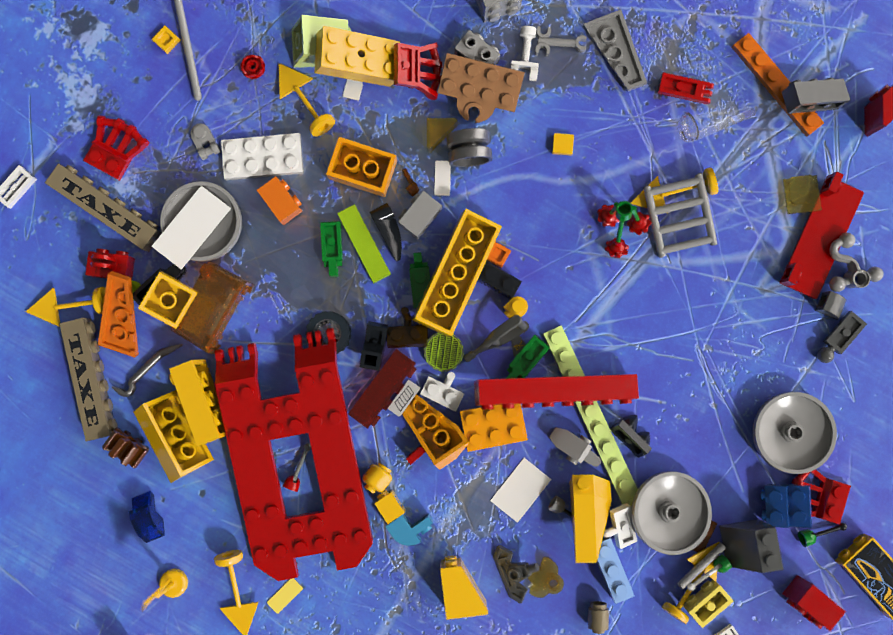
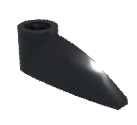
(388, 228)

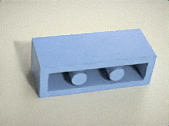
(613, 572)

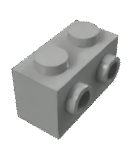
(475, 48)
(420, 214)

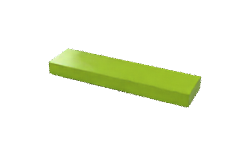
(364, 243)

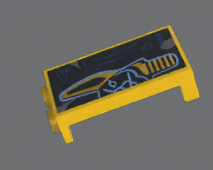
(871, 570)

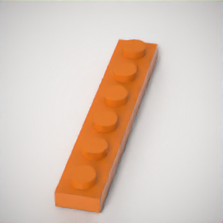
(773, 80)

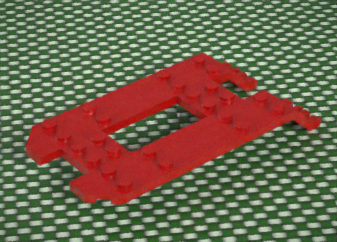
(315, 410)

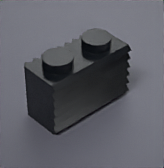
(499, 280)

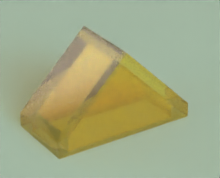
(438, 129)

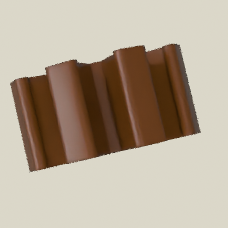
(125, 447)

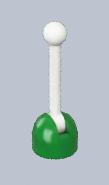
(720, 564)

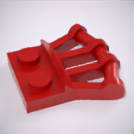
(407, 68)
(108, 159)
(830, 497)

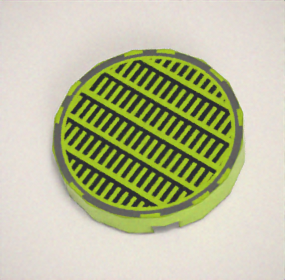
(443, 352)

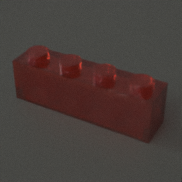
(382, 388)

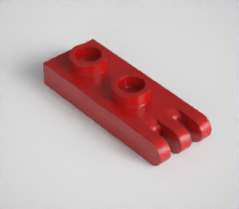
(685, 88)

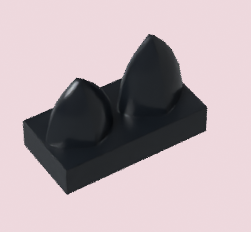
(625, 432)

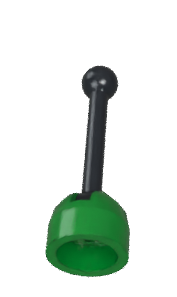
(808, 537)

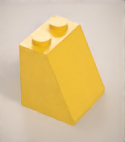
(460, 590)

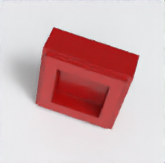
(413, 456)

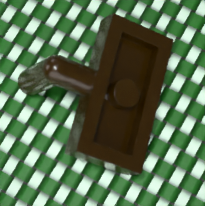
(407, 335)

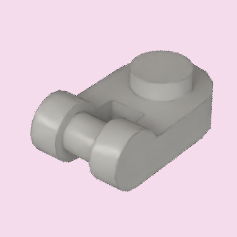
(202, 135)

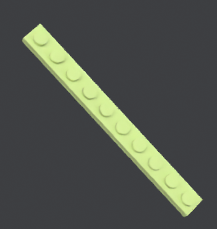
(593, 419)

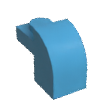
(405, 532)

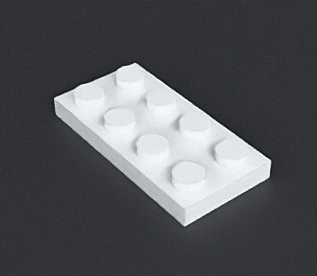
(262, 156)

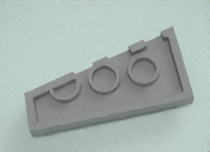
(615, 43)

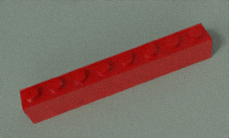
(556, 390)

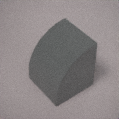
(831, 304)

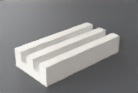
(17, 189)

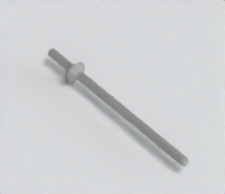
(188, 50)

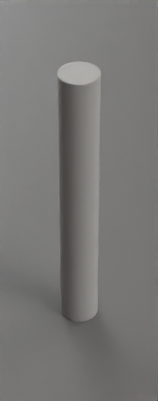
(694, 572)

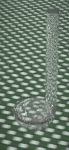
(689, 130)

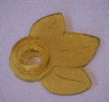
(542, 578)

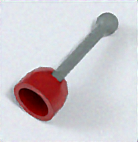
(293, 482)

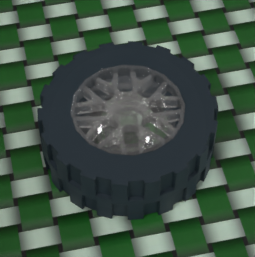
(328, 320)

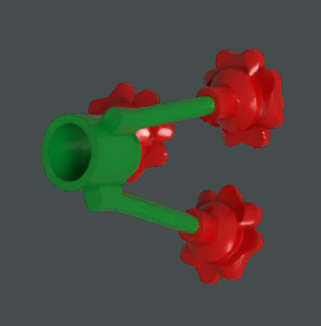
(619, 213)

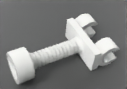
(527, 34)

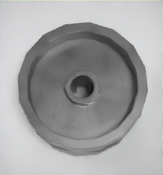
(469, 147)

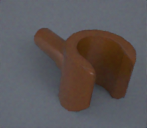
(413, 187)

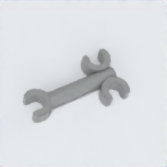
(544, 42)

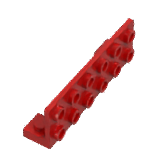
(811, 256)

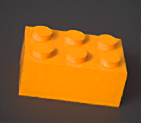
(361, 167)
(493, 426)

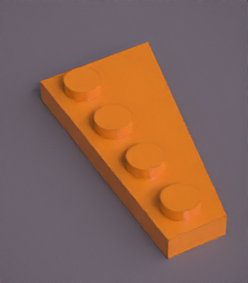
(118, 316)

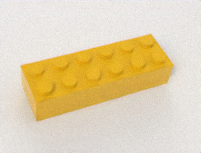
(457, 273)

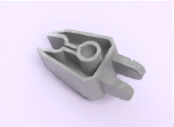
(575, 447)

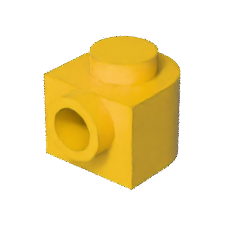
(516, 306)

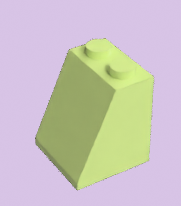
(304, 37)

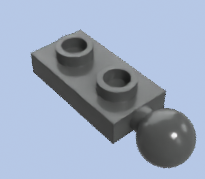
(841, 336)

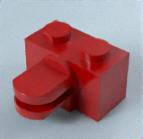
(102, 263)

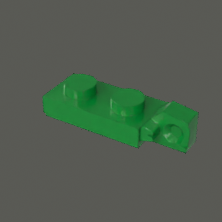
(331, 246)
(419, 278)
(527, 358)

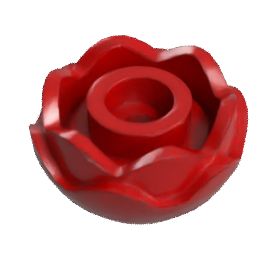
(248, 62)

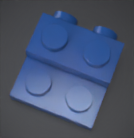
(787, 505)

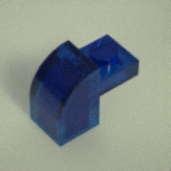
(145, 519)

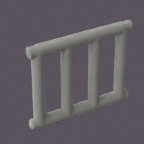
(701, 200)

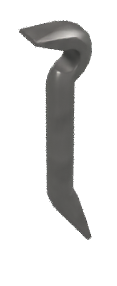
(144, 369)

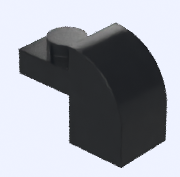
(374, 346)

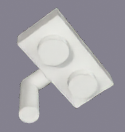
(442, 392)
(622, 526)

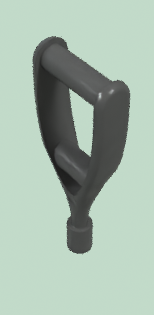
(501, 335)

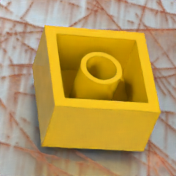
(168, 299)

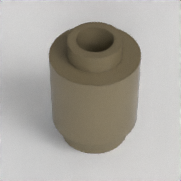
(598, 617)

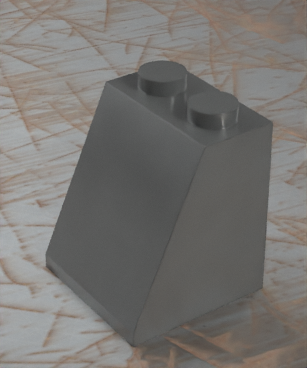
(752, 546)

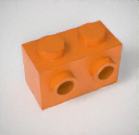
(279, 200)

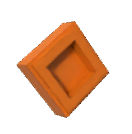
(498, 255)

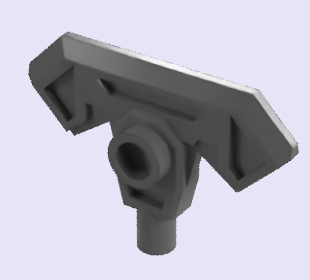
(513, 573)

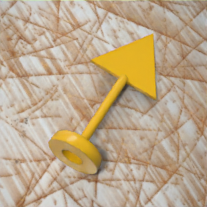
(292, 80)
(710, 183)
(47, 306)
(171, 584)
(676, 611)
(239, 614)

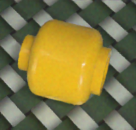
(377, 478)

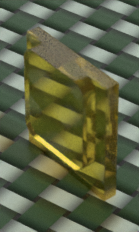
(802, 194)

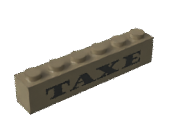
(104, 208)
(88, 378)

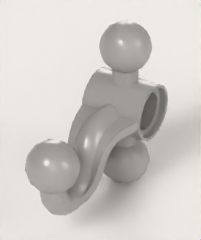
(838, 283)

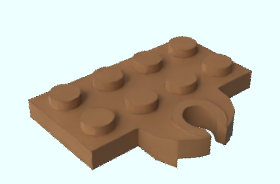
(480, 86)

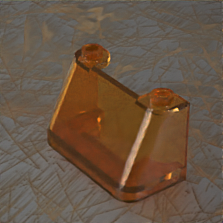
(212, 307)

